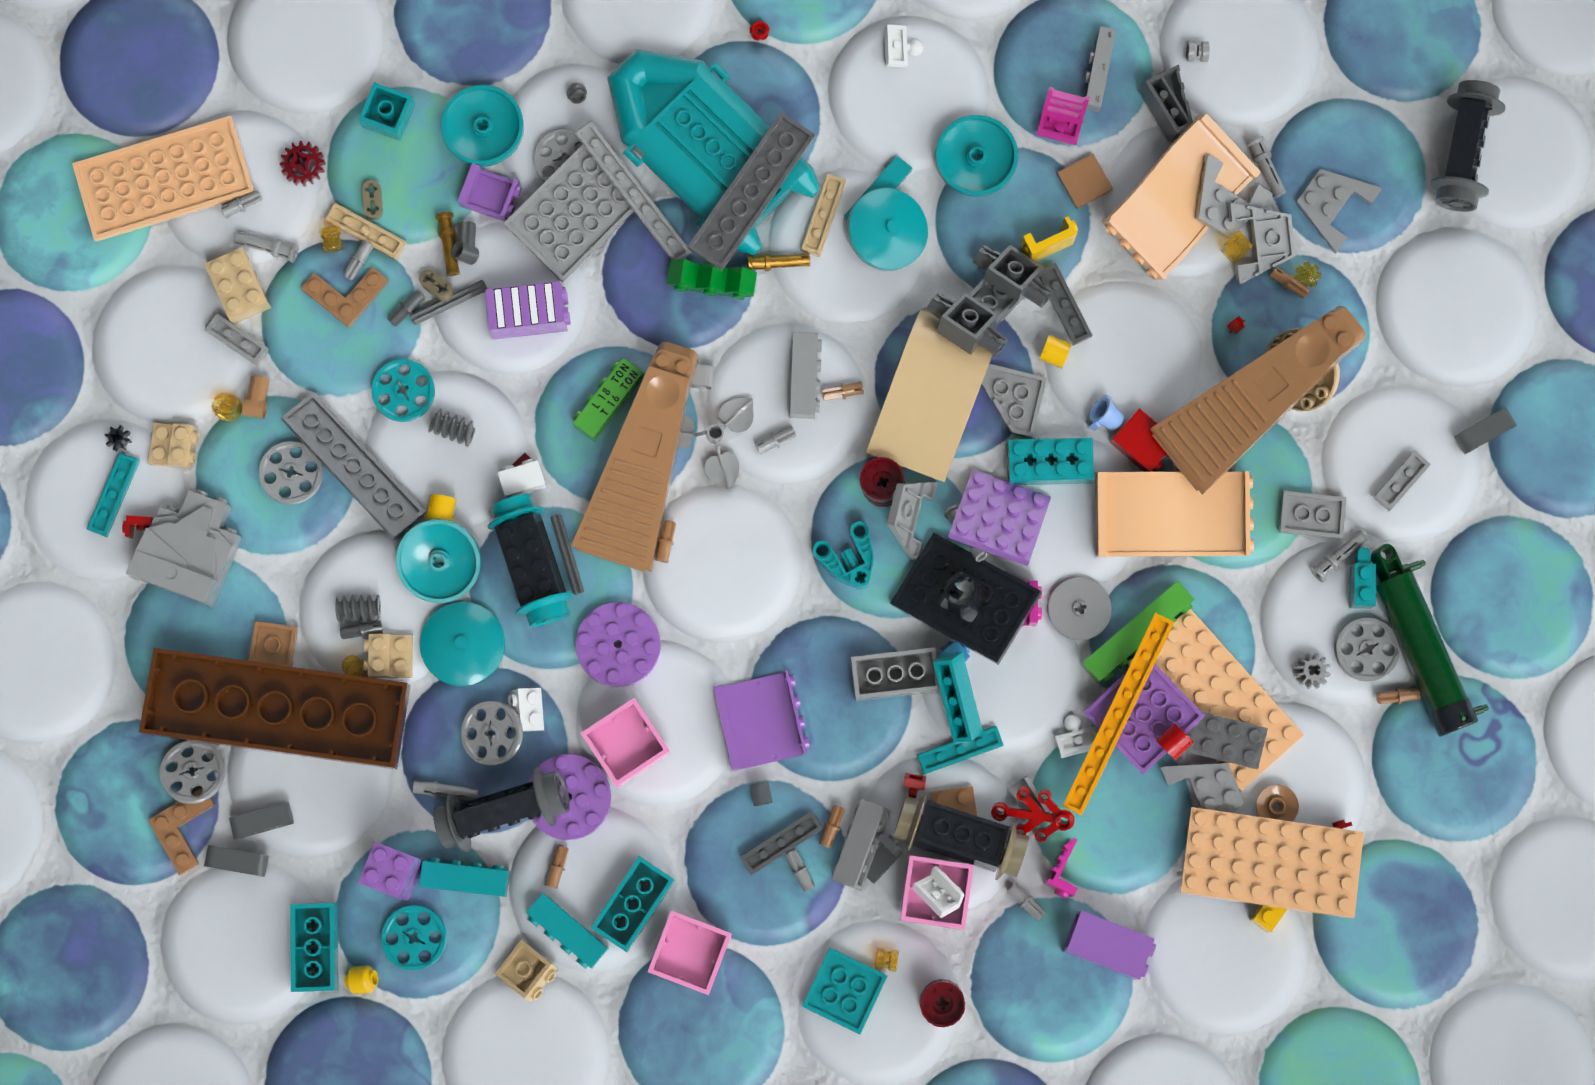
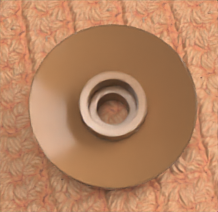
(1284, 797)

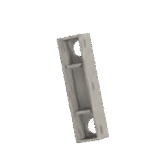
(1100, 63)

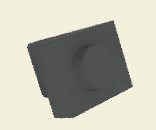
(884, 857)

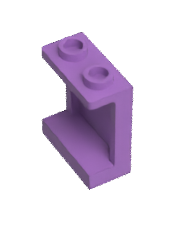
(489, 193)

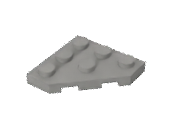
(1015, 397)

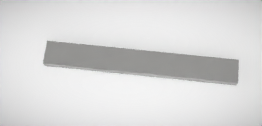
(632, 192)

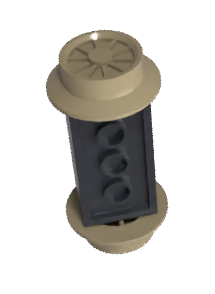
(961, 836)

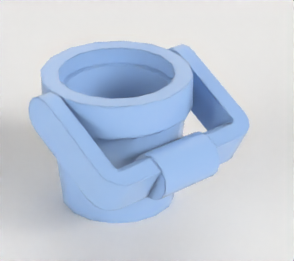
(1105, 414)

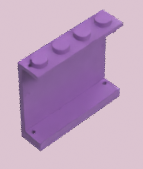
(761, 721)

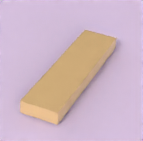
(823, 215)
(365, 230)

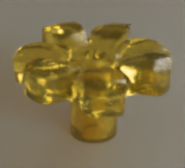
(1308, 274)

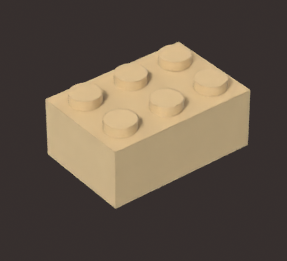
(237, 285)

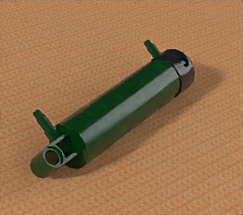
(1422, 643)

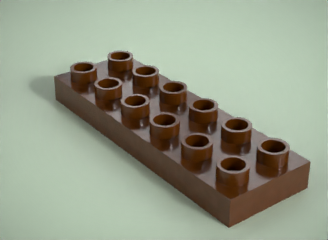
(275, 708)

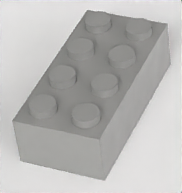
(894, 674)

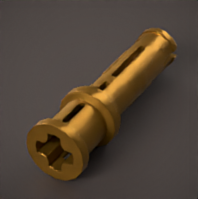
(447, 235)
(767, 262)

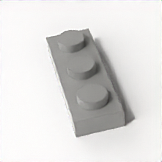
(236, 339)
(1402, 481)

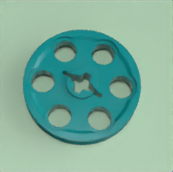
(407, 381)
(403, 944)

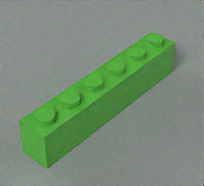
(1127, 640)

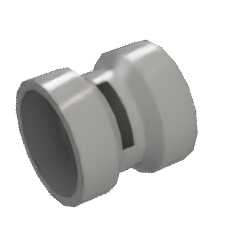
(1197, 51)

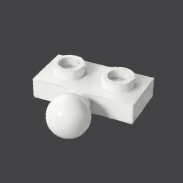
(897, 46)
(1076, 740)

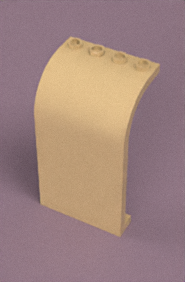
(928, 401)

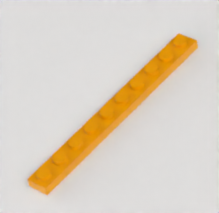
(1118, 714)

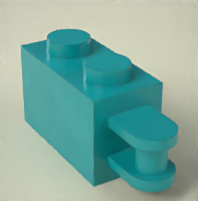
(1363, 581)

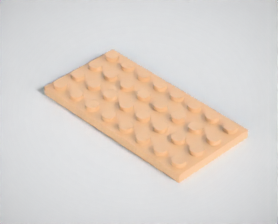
(163, 178)
(1223, 688)
(1272, 862)

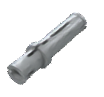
(441, 790)

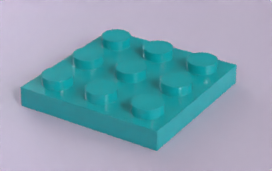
(844, 991)

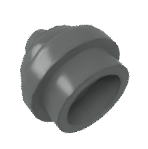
(576, 93)

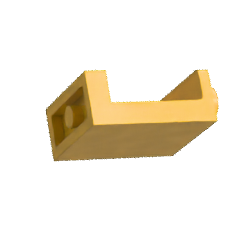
(1052, 244)

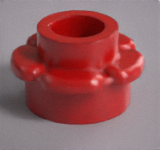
(759, 25)
(1236, 325)

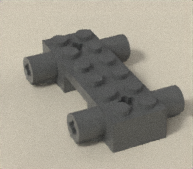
(974, 317)

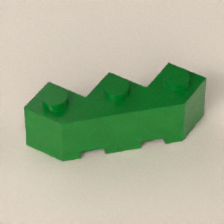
(710, 281)

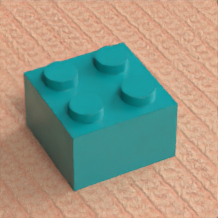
(387, 111)

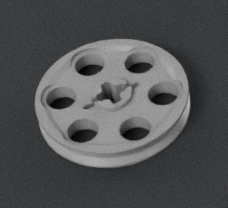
(558, 151)
(286, 464)
(1357, 645)
(491, 723)
(182, 773)

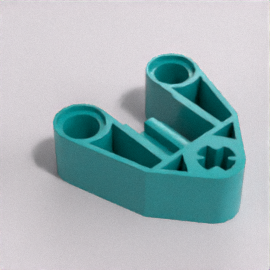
(834, 567)

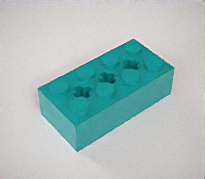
(1059, 451)
(618, 904)
(303, 937)

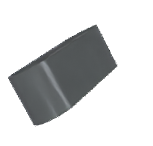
(1485, 430)
(261, 820)
(236, 861)

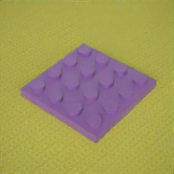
(999, 517)
(1155, 711)

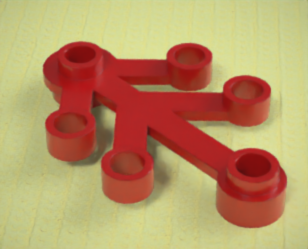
(1035, 814)

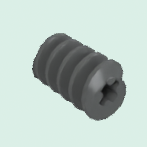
(452, 428)
(358, 608)

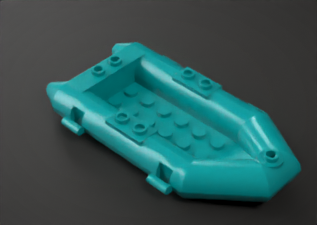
(693, 131)

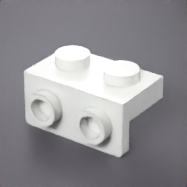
(528, 706)
(939, 892)

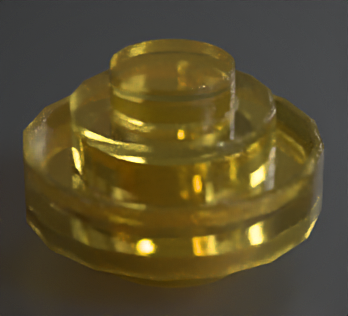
(227, 407)

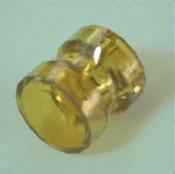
(331, 239)
(351, 664)
(881, 959)

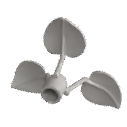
(738, 416)

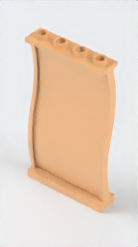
(1160, 213)
(1170, 518)

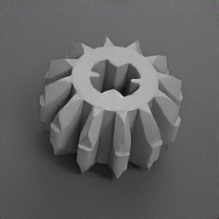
(1314, 679)

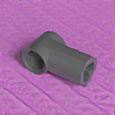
(464, 248)

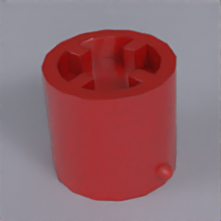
(1175, 741)

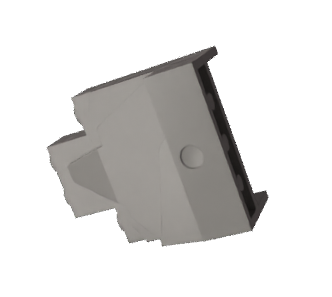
(188, 549)

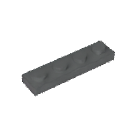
(1065, 305)
(781, 843)

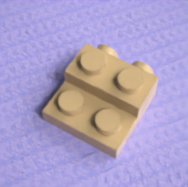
(173, 445)
(389, 656)
(526, 971)

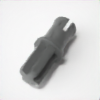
(405, 308)
(361, 630)

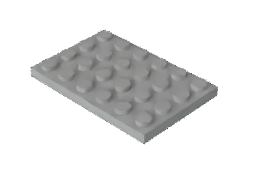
(569, 215)

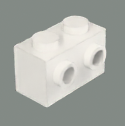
(522, 478)

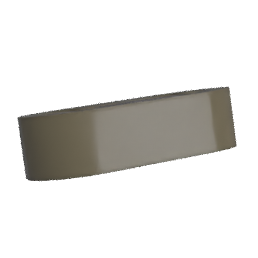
(377, 200)
(433, 288)

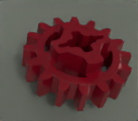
(294, 167)

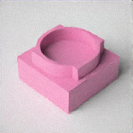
(625, 743)
(914, 907)
(689, 952)

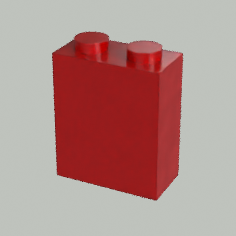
(1138, 444)

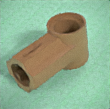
(255, 403)

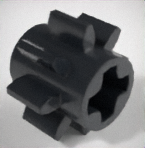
(117, 433)

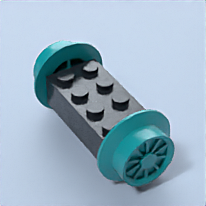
(530, 560)

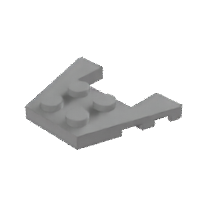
(1325, 199)
(1214, 200)
(1271, 239)
(905, 512)
(1212, 785)

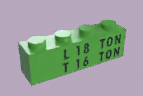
(608, 399)

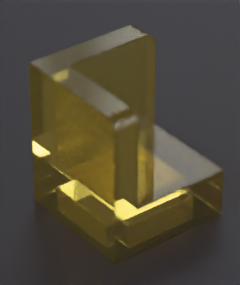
(1236, 247)

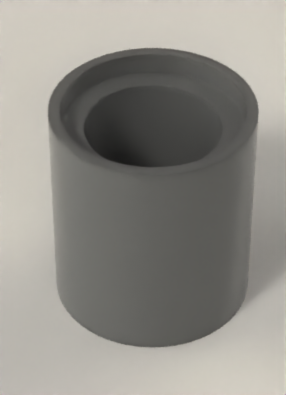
(761, 793)

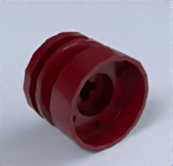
(880, 470)
(953, 1009)

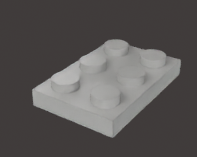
(1312, 515)

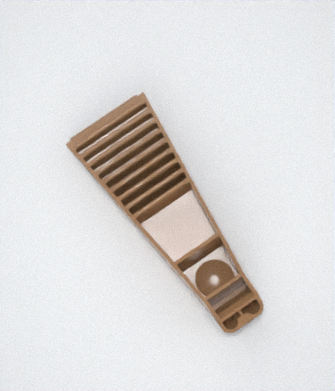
(1236, 413)
(634, 487)

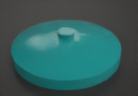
(482, 125)
(976, 155)
(887, 229)
(438, 560)
(462, 644)

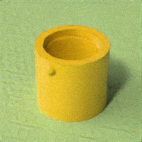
(1055, 351)
(440, 507)

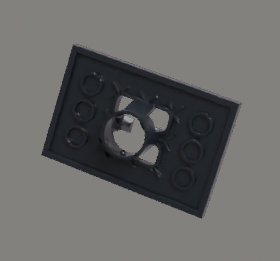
(998, 616)

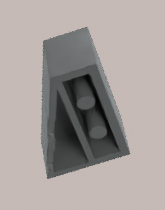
(1167, 102)

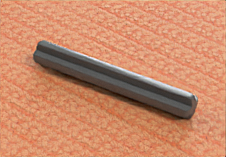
(441, 306)
(567, 554)

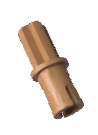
(1289, 282)
(842, 391)
(665, 541)
(1398, 695)
(832, 826)
(557, 866)

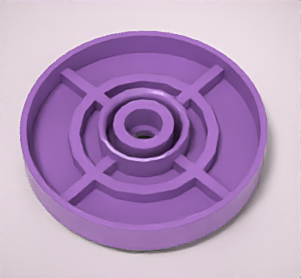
(618, 665)
(589, 797)

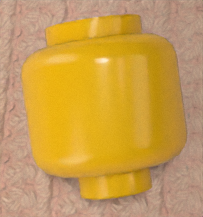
(361, 979)

